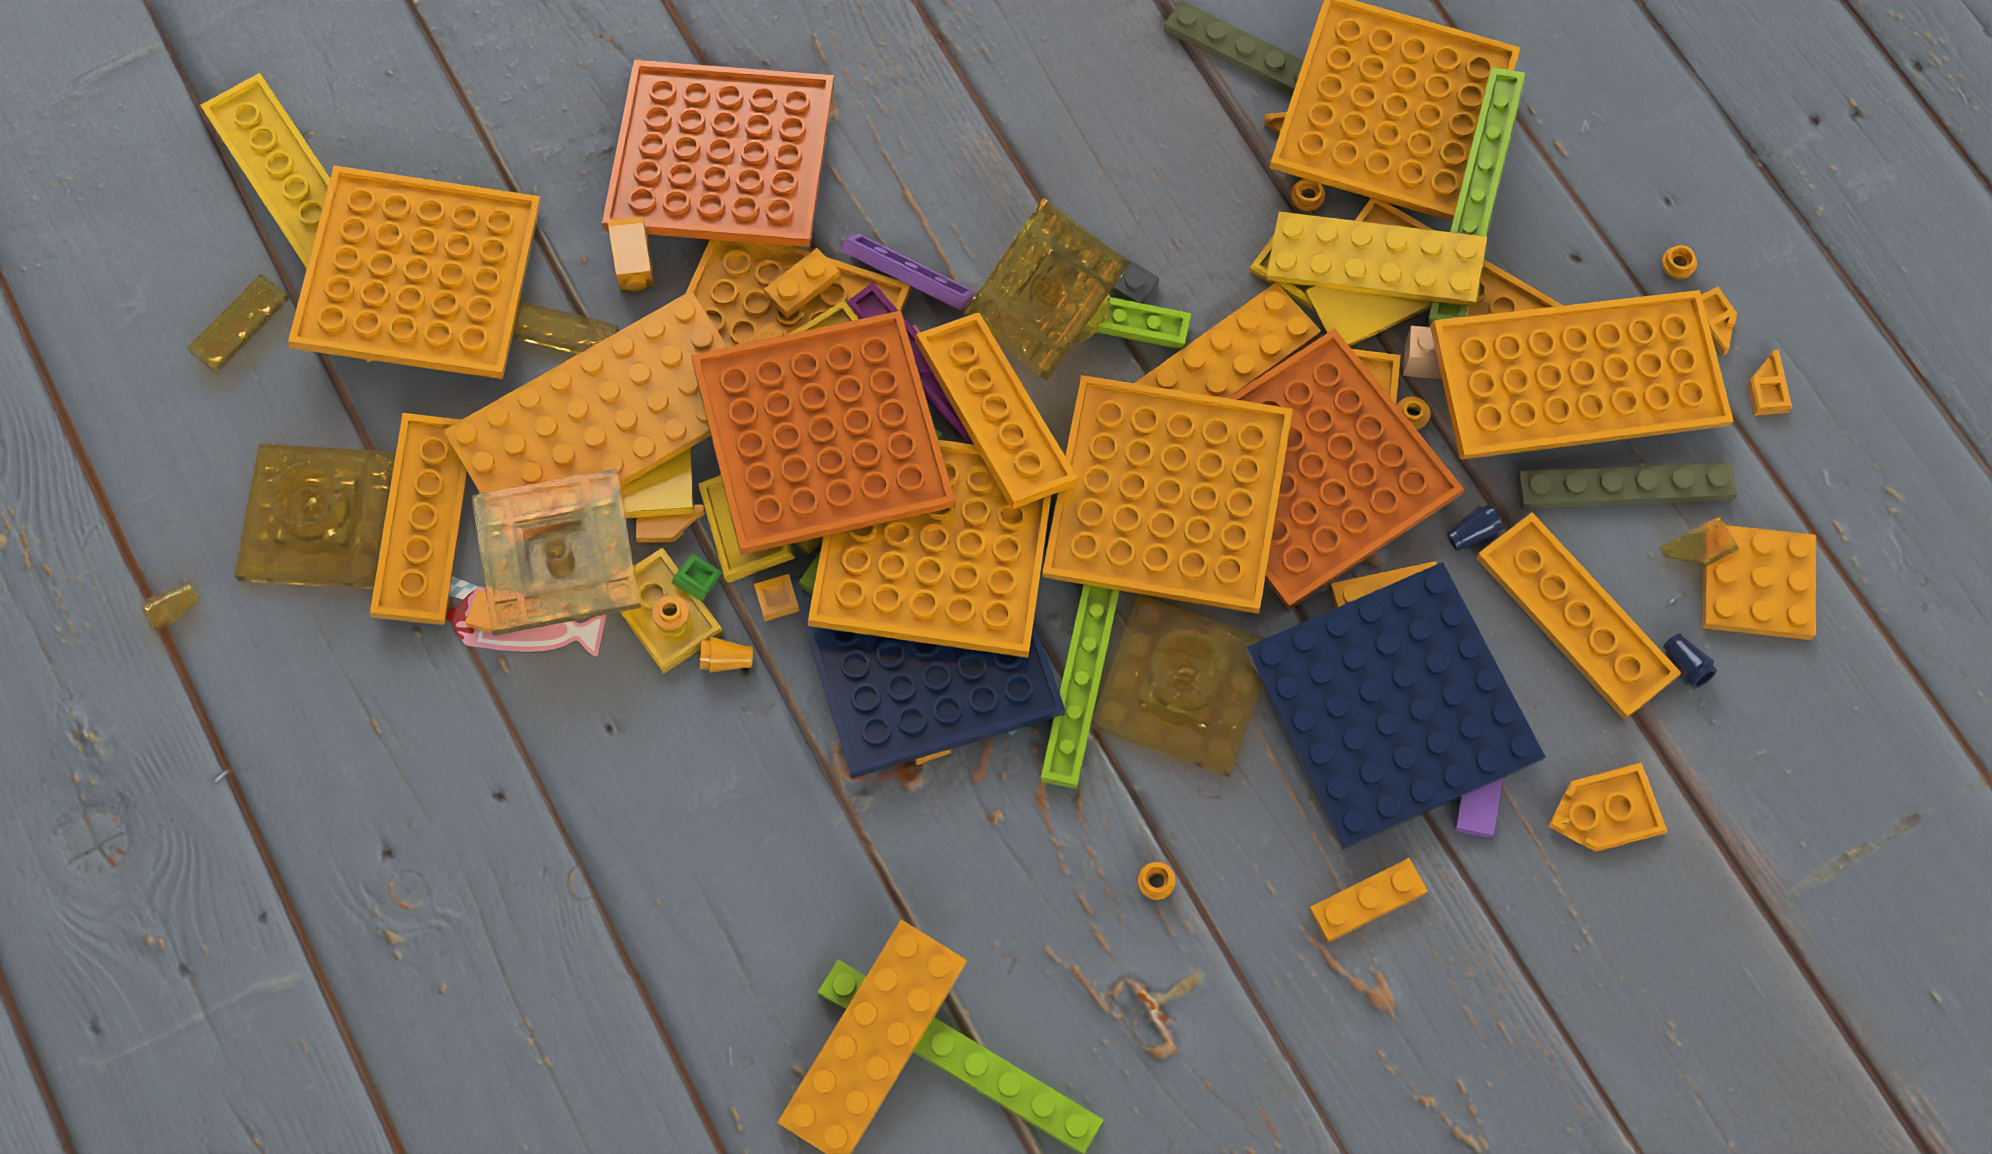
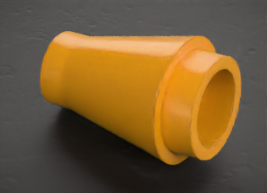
(723, 655)

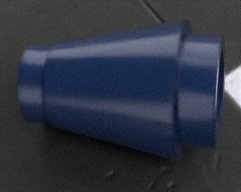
(1475, 528)
(1693, 664)

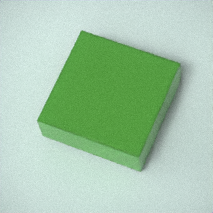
(697, 577)

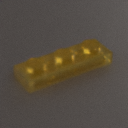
(238, 323)
(559, 328)

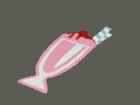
(529, 640)

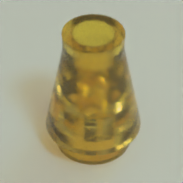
(168, 606)

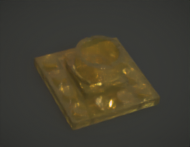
(1048, 289)
(315, 516)
(555, 552)
(1180, 686)

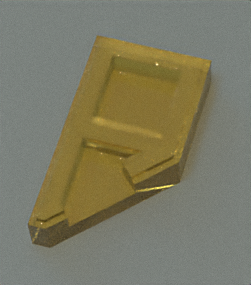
(1702, 544)

